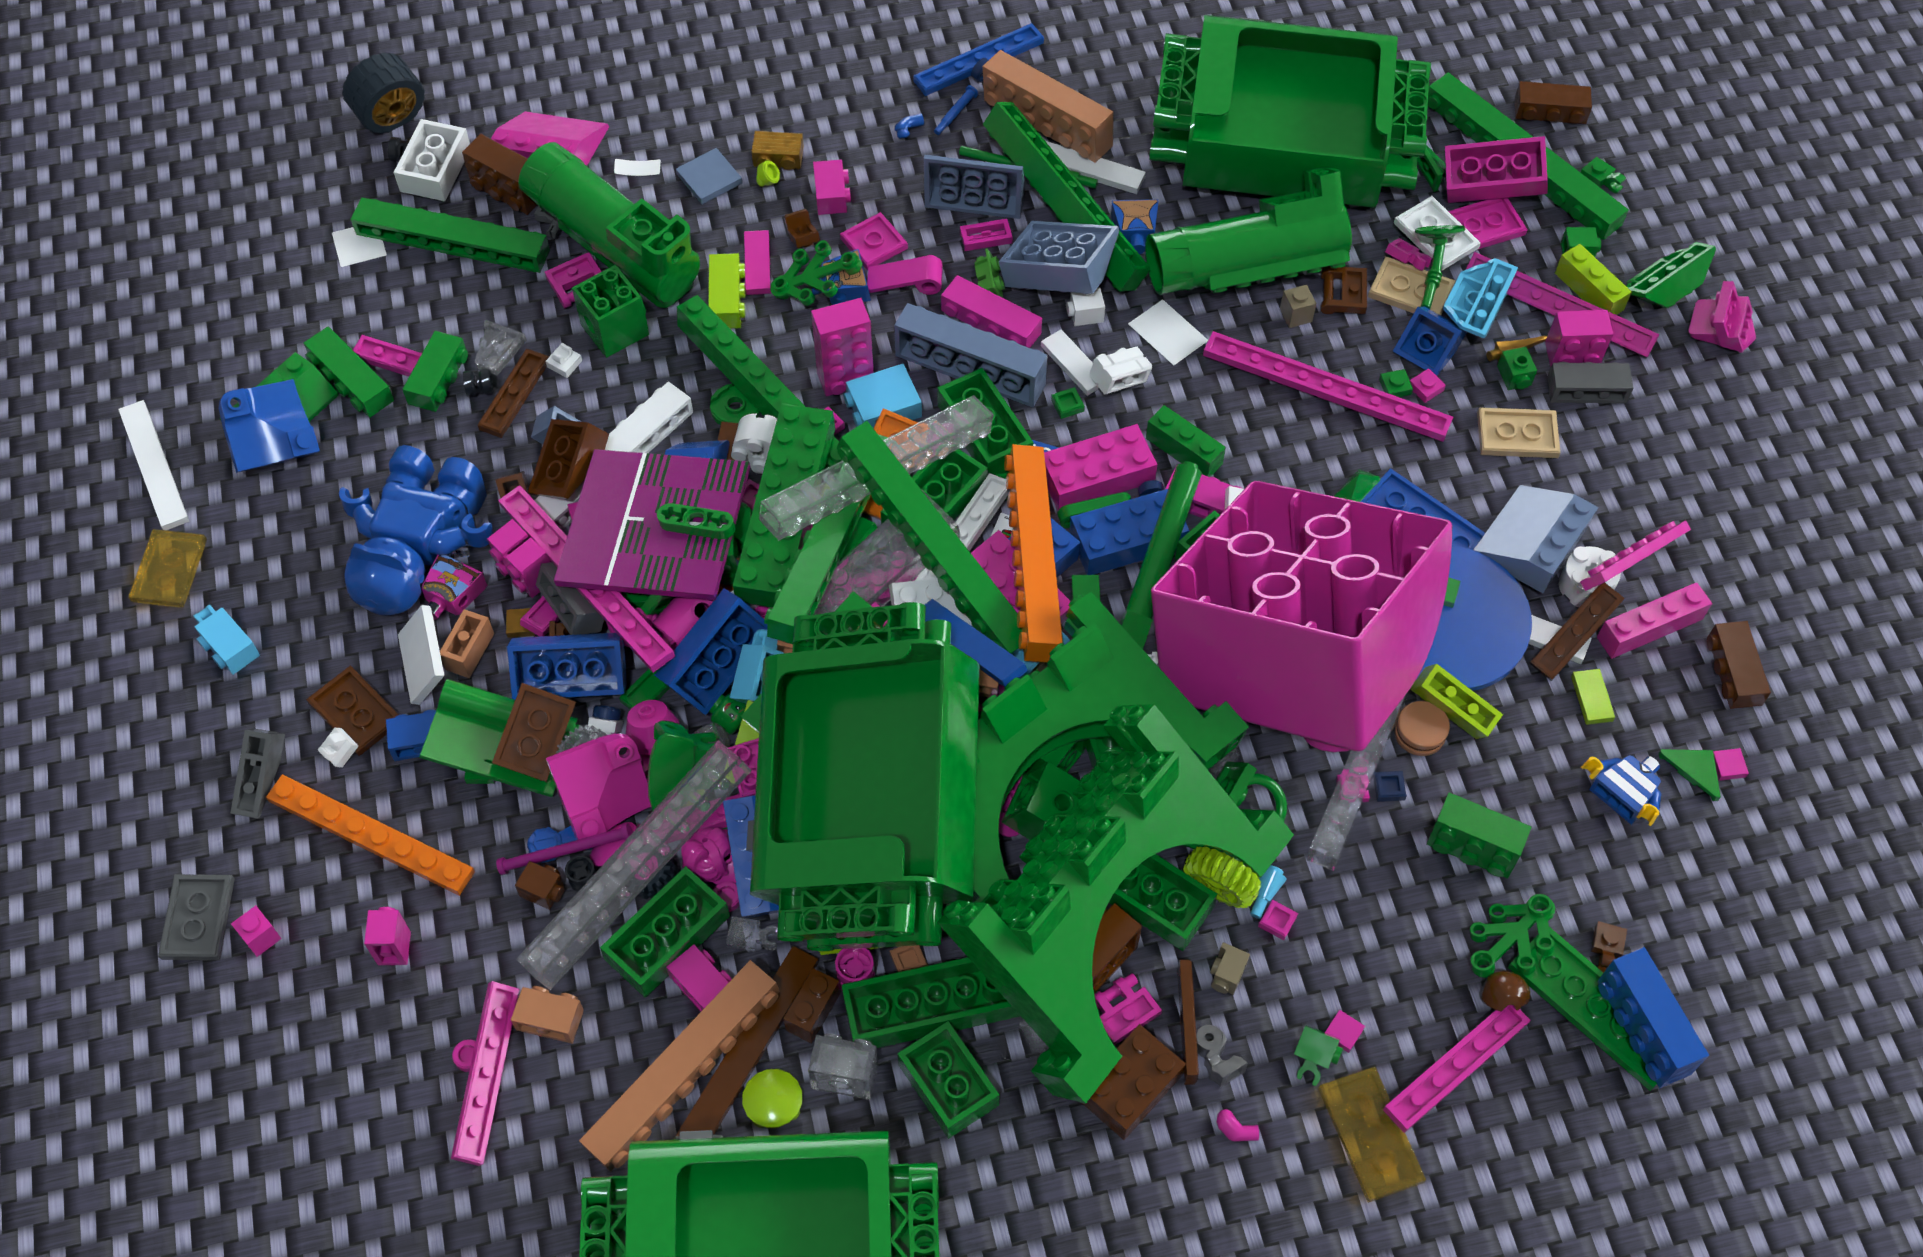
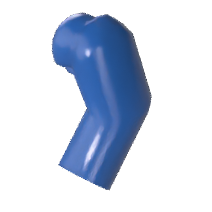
(907, 123)

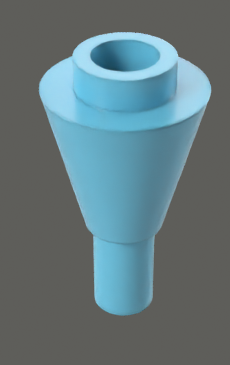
(1270, 884)

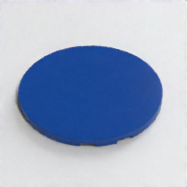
(1486, 626)

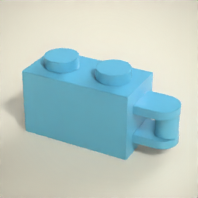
(225, 638)
(748, 676)

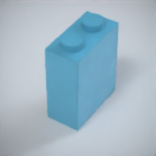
(883, 389)

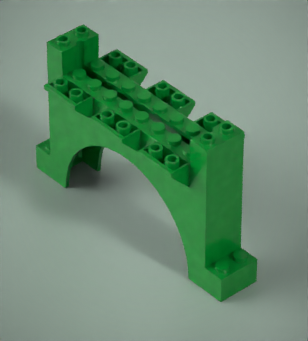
(1072, 704)
(1041, 930)

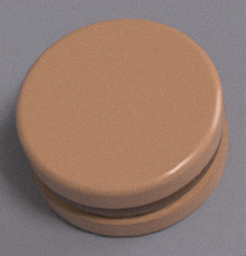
(1422, 728)

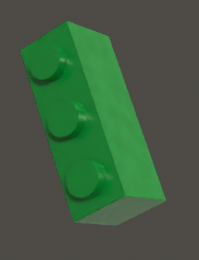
(435, 371)
(1185, 441)

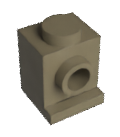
(1228, 968)

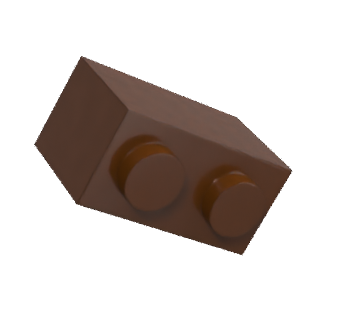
(812, 1005)

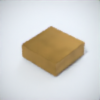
(513, 626)

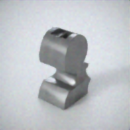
(1210, 1045)

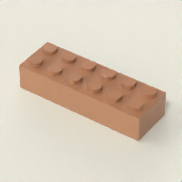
(1049, 105)

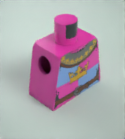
(451, 586)

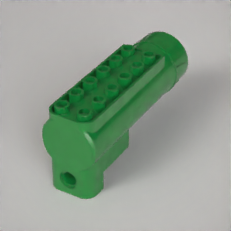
(635, 237)
(1282, 239)

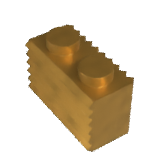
(778, 147)

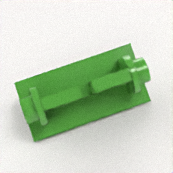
(989, 268)

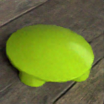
(772, 1098)

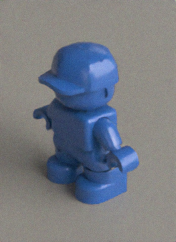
(411, 528)

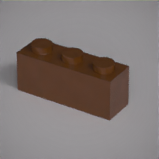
(1553, 102)
(1738, 665)

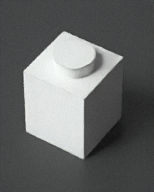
(1086, 308)

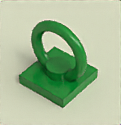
(1238, 775)

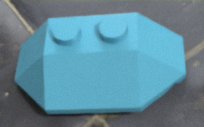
(1479, 296)

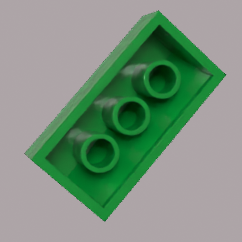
(311, 385)

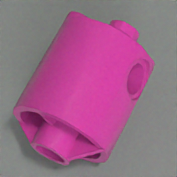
(678, 619)

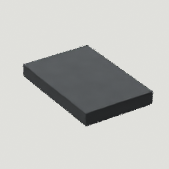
(196, 917)

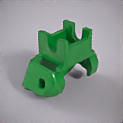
(673, 757)

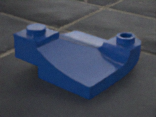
(266, 426)

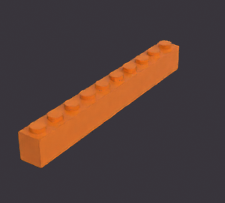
(1033, 553)

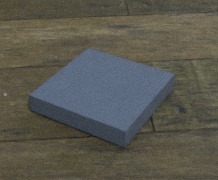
(709, 176)

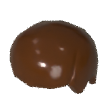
(1505, 989)

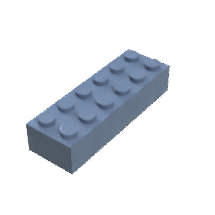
(962, 349)

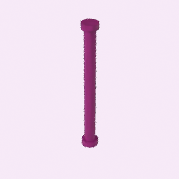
(505, 865)

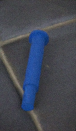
(971, 92)

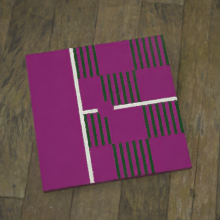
(617, 533)

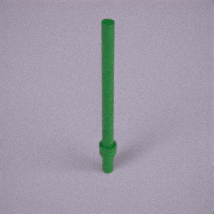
(995, 158)

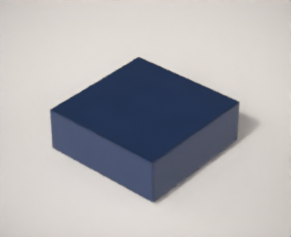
(1389, 786)

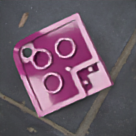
(599, 783)

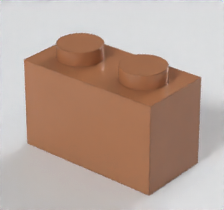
(466, 643)
(547, 1014)

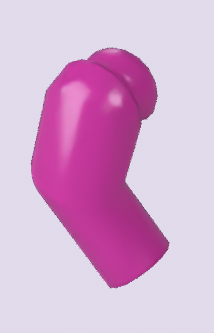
(1234, 1130)

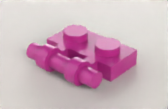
(1128, 1014)

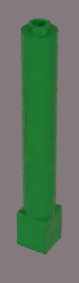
(1161, 549)

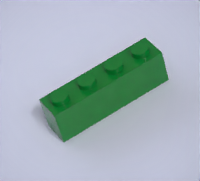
(348, 372)

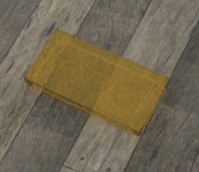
(1370, 1138)

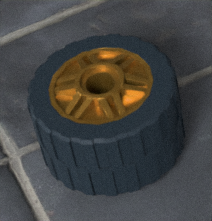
(383, 92)

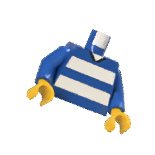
(1627, 786)

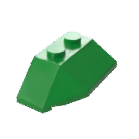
(1673, 275)

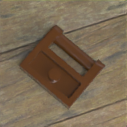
(1352, 290)

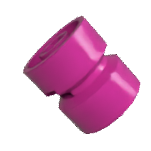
(854, 965)

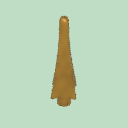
(1508, 345)

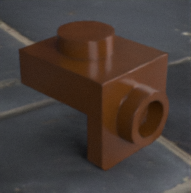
(800, 229)

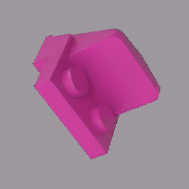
(1724, 319)

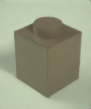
(1298, 306)

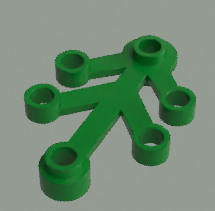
(785, 285)
(1513, 933)

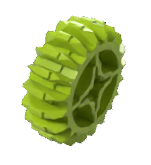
(1224, 875)

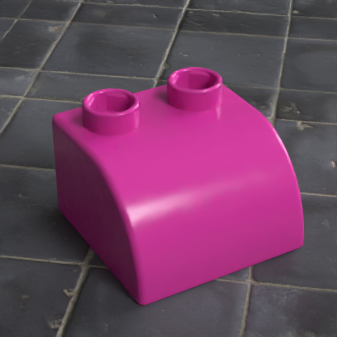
(1304, 612)

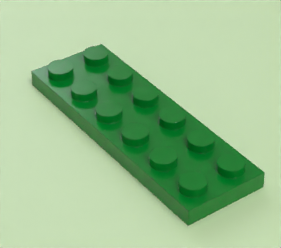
(1571, 987)

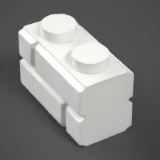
(1120, 370)

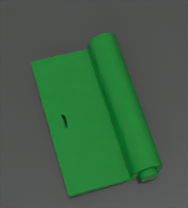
(469, 732)

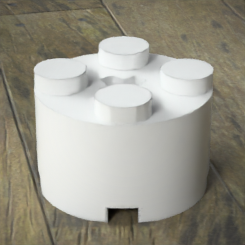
(753, 440)
(1576, 570)

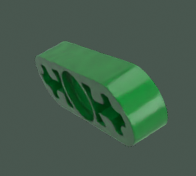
(1073, 509)
(704, 529)

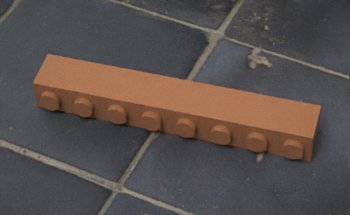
(680, 1066)

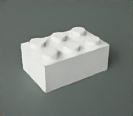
(432, 160)

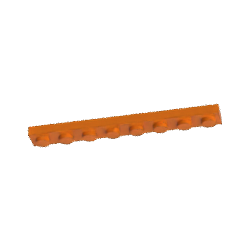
(371, 834)

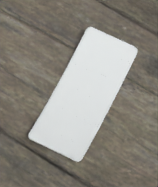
(637, 168)

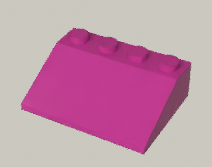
(532, 130)

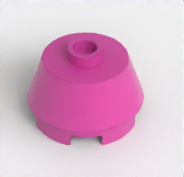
(642, 721)

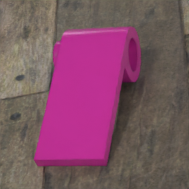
(922, 272)

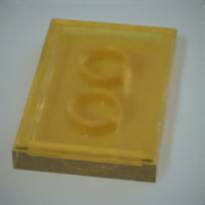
(167, 568)

